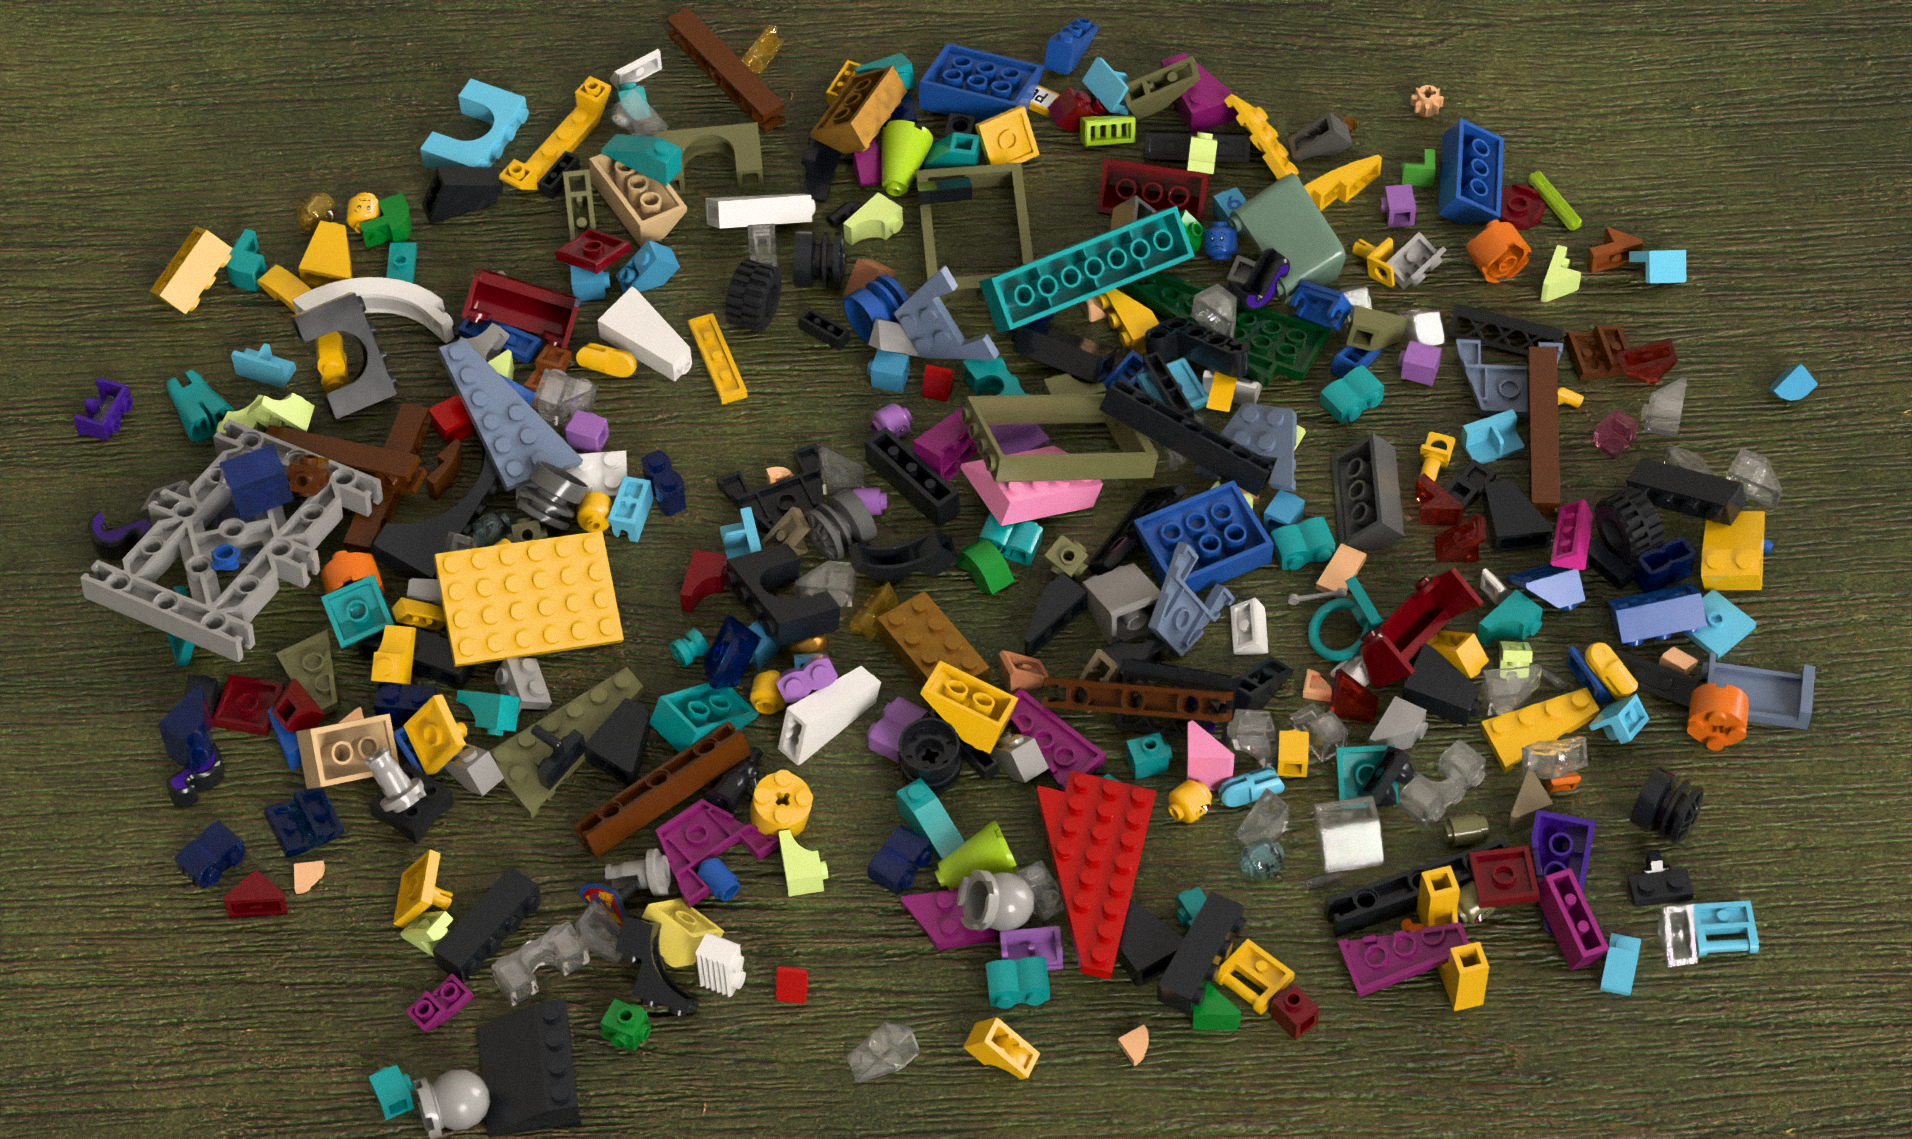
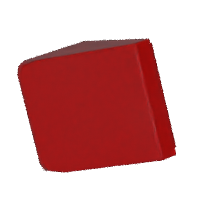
(937, 383)
(791, 984)

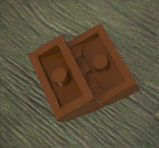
(1596, 351)

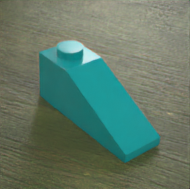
(646, 155)
(928, 818)

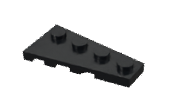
(1125, 534)

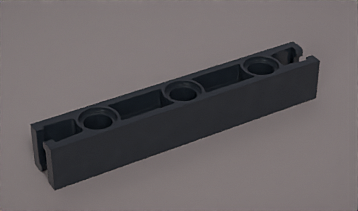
(1187, 437)
(1394, 894)

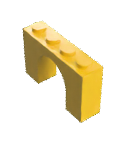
(1467, 966)

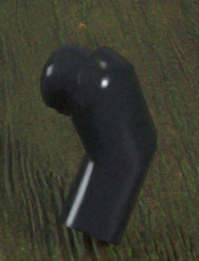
(843, 213)

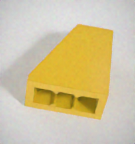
(326, 256)

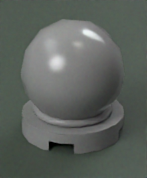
(995, 901)
(454, 1101)

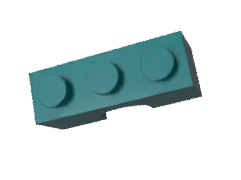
(990, 376)

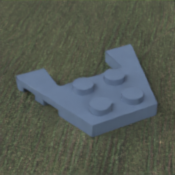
(933, 328)
(1496, 386)
(1268, 433)
(1178, 611)

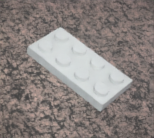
(599, 470)

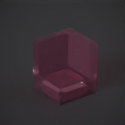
(1615, 433)

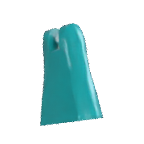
(197, 406)

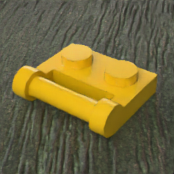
(1258, 968)

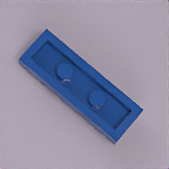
(520, 343)

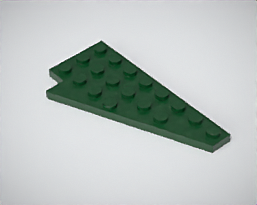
(1273, 339)

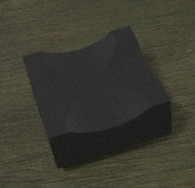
(417, 818)

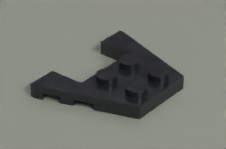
(775, 500)

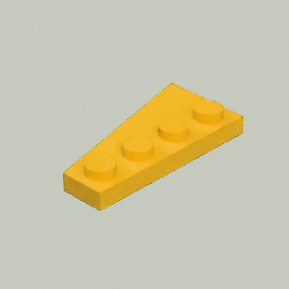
(1262, 136)
(1537, 723)

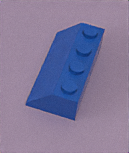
(1470, 174)

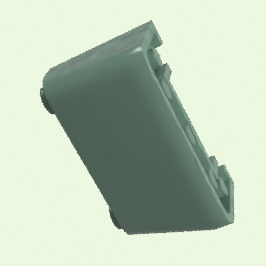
(1294, 226)

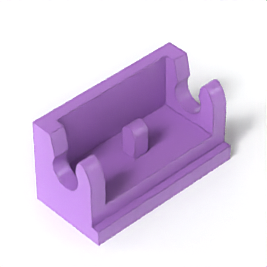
(1033, 942)

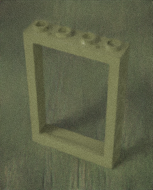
(969, 289)
(1135, 461)

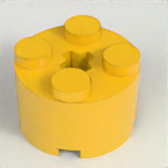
(781, 804)

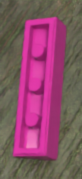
(1572, 536)

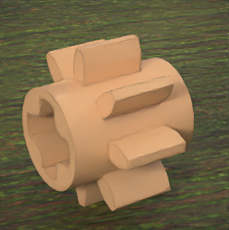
(1427, 101)

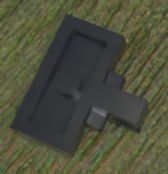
(1659, 883)

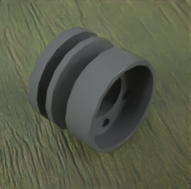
(552, 494)
(840, 524)

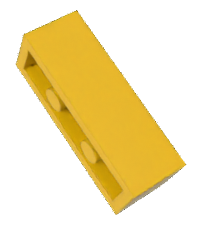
(840, 81)
(419, 614)

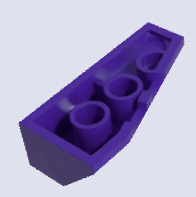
(1561, 844)

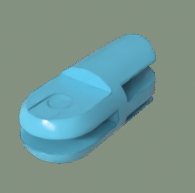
(1250, 786)

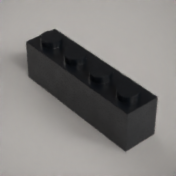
(912, 477)
(1688, 491)
(430, 660)
(487, 925)
(1200, 953)

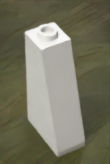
(763, 209)
(641, 331)
(826, 713)

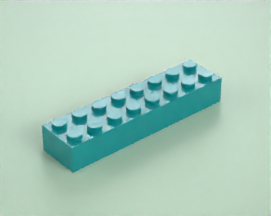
(1086, 269)

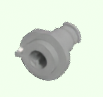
(395, 784)
(646, 873)

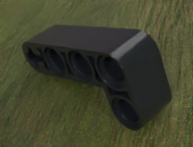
(1199, 345)

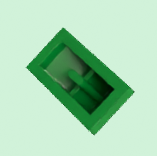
(1216, 1012)

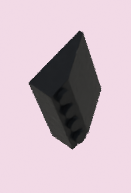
(529, 1070)

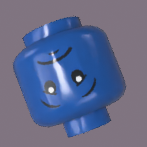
(1220, 241)

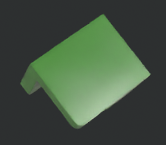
(1420, 173)

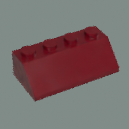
(1154, 184)

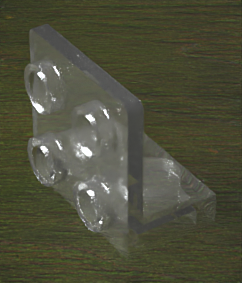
(637, 115)

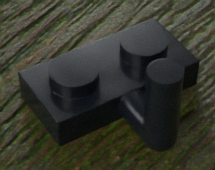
(564, 755)

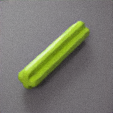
(1555, 201)

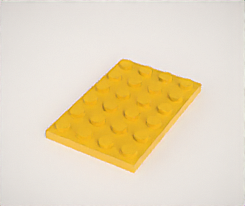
(528, 598)

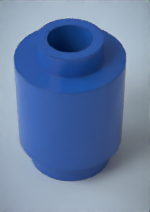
(719, 878)

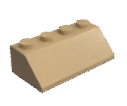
(640, 202)

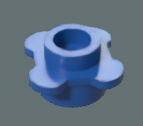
(225, 557)

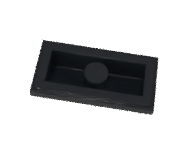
(944, 190)

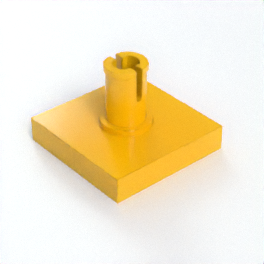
(1007, 137)
(435, 734)
(418, 890)

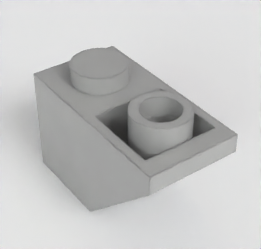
(1019, 756)
(474, 769)

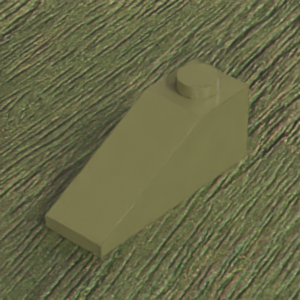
(1161, 88)
(579, 201)

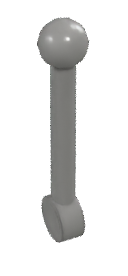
(1294, 599)

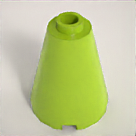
(902, 154)
(983, 851)

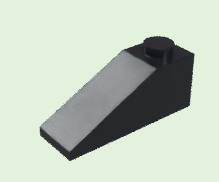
(1057, 607)
(1260, 684)

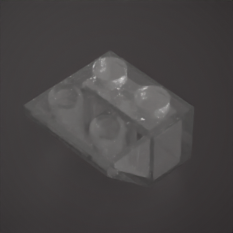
(562, 395)
(1348, 834)

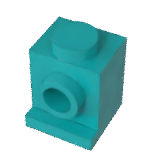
(1189, 905)

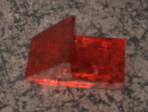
(1438, 505)
(1461, 541)

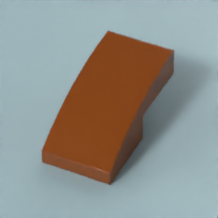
(550, 358)

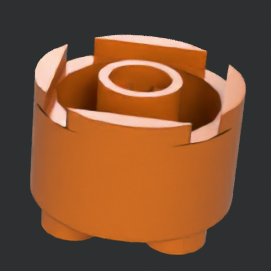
(1498, 251)
(349, 568)
(1718, 715)

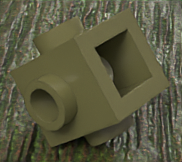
(526, 528)
(1065, 550)

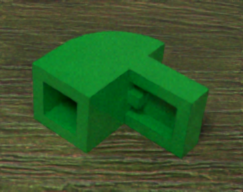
(392, 226)
(986, 566)

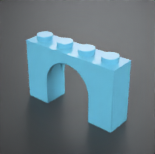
(490, 104)

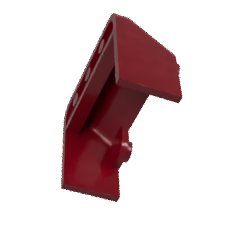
(521, 306)
(1413, 624)

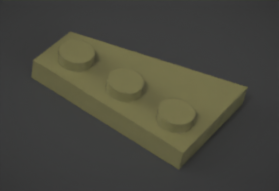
(313, 668)

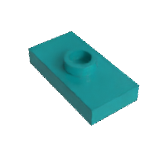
(402, 261)

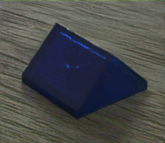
(730, 653)

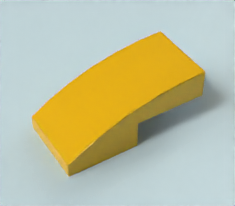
(283, 285)

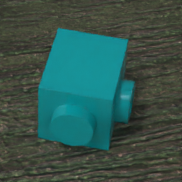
(1148, 755)
(392, 1091)

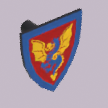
(609, 898)

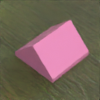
(1207, 758)

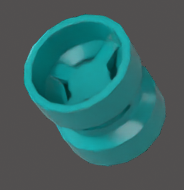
(689, 647)

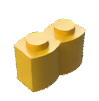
(331, 360)

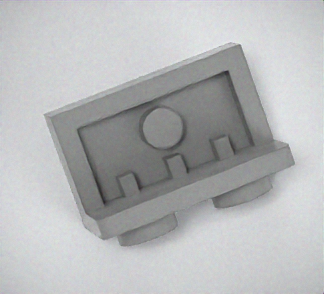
(1413, 260)
(523, 679)

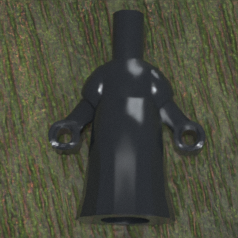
(733, 783)

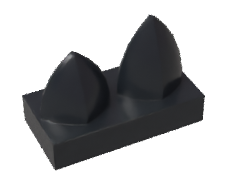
(1390, 768)

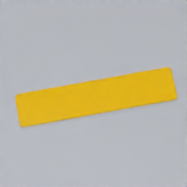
(1221, 392)

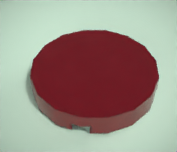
(1521, 206)

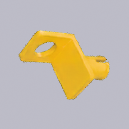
(1377, 259)
(1435, 457)

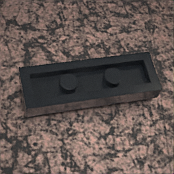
(1659, 678)

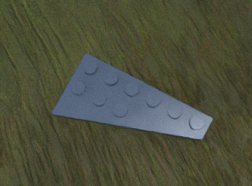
(504, 421)

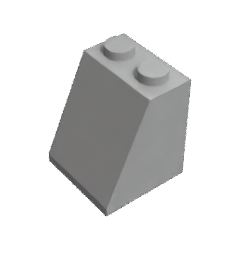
(1122, 603)

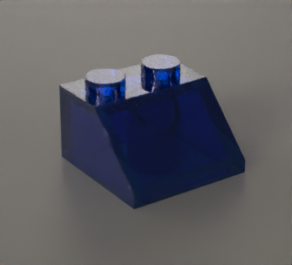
(189, 731)

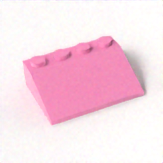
(1030, 499)

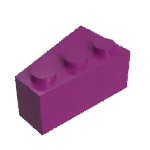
(1204, 102)
(946, 446)

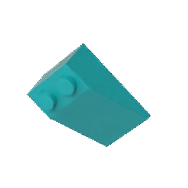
(697, 711)

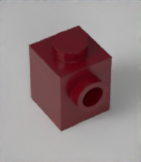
(1294, 1011)

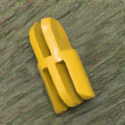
(607, 360)
(1610, 670)

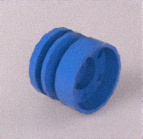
(873, 302)

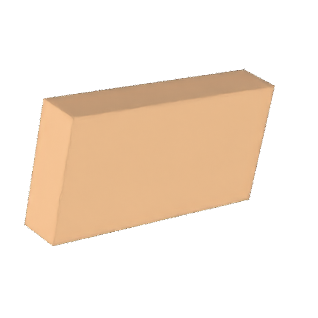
(1341, 567)

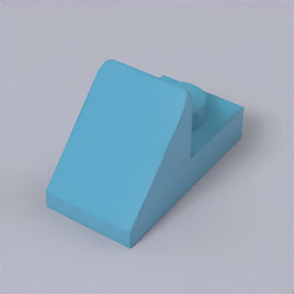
(1620, 964)

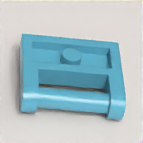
(1725, 919)

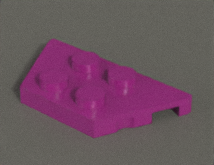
(940, 919)

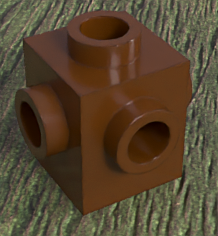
(308, 474)

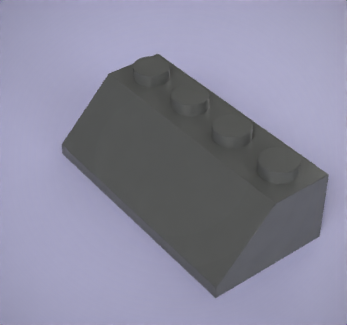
(1367, 494)

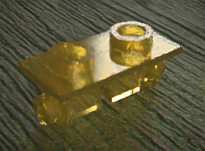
(763, 50)
(879, 602)

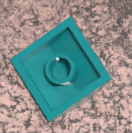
(357, 611)
(1354, 767)

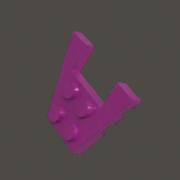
(702, 834)

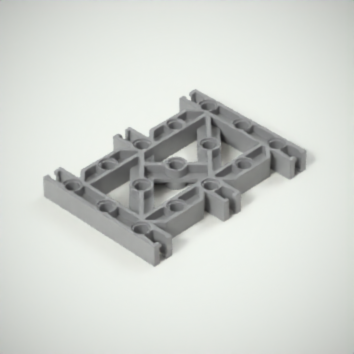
(179, 525)

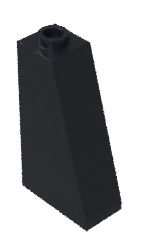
(1065, 351)
(1145, 945)

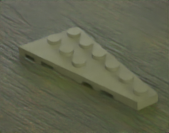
(522, 753)

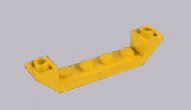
(590, 102)

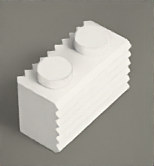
(720, 964)

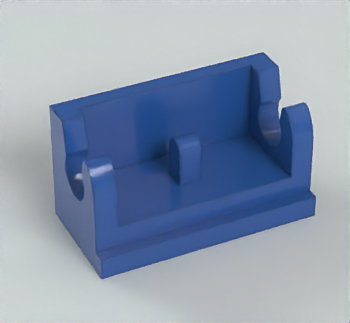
(1321, 305)

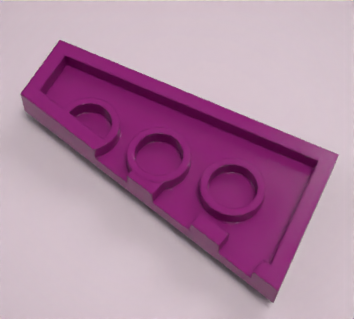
(1058, 742)
(1396, 957)

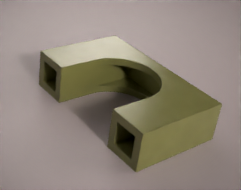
(735, 141)

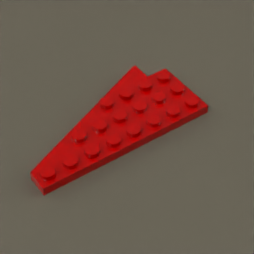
(1095, 850)

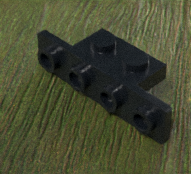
(820, 168)

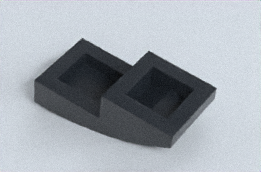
(1470, 483)

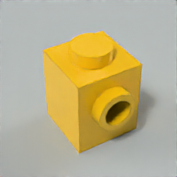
(1293, 753)

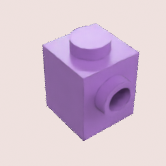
(1398, 205)
(1420, 363)
(586, 432)

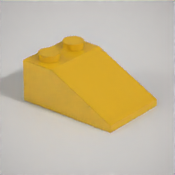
(1734, 553)
(969, 705)

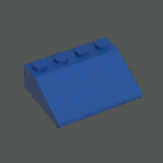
(977, 83)
(1218, 529)

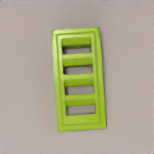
(1097, 140)

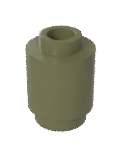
(1466, 829)

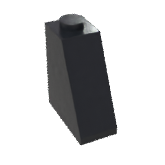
(460, 191)
(1513, 519)
(1441, 688)
(621, 742)

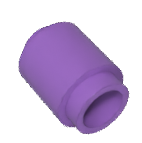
(873, 499)

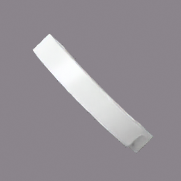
(386, 296)

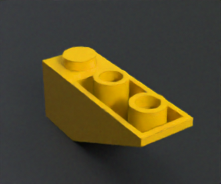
(1128, 318)

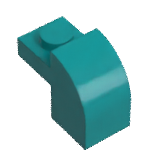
(245, 265)

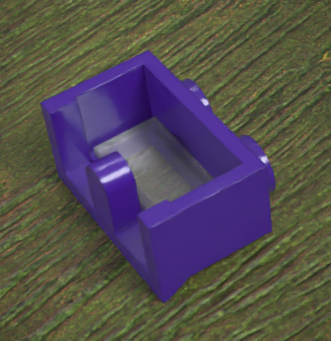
(105, 411)

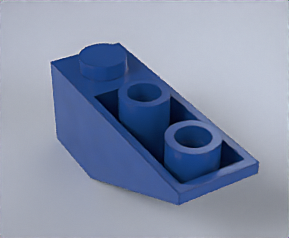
(1069, 45)

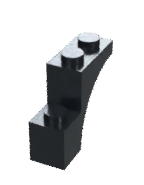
(891, 564)
(653, 985)

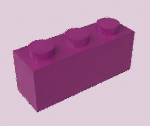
(1571, 919)

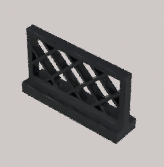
(1181, 676)

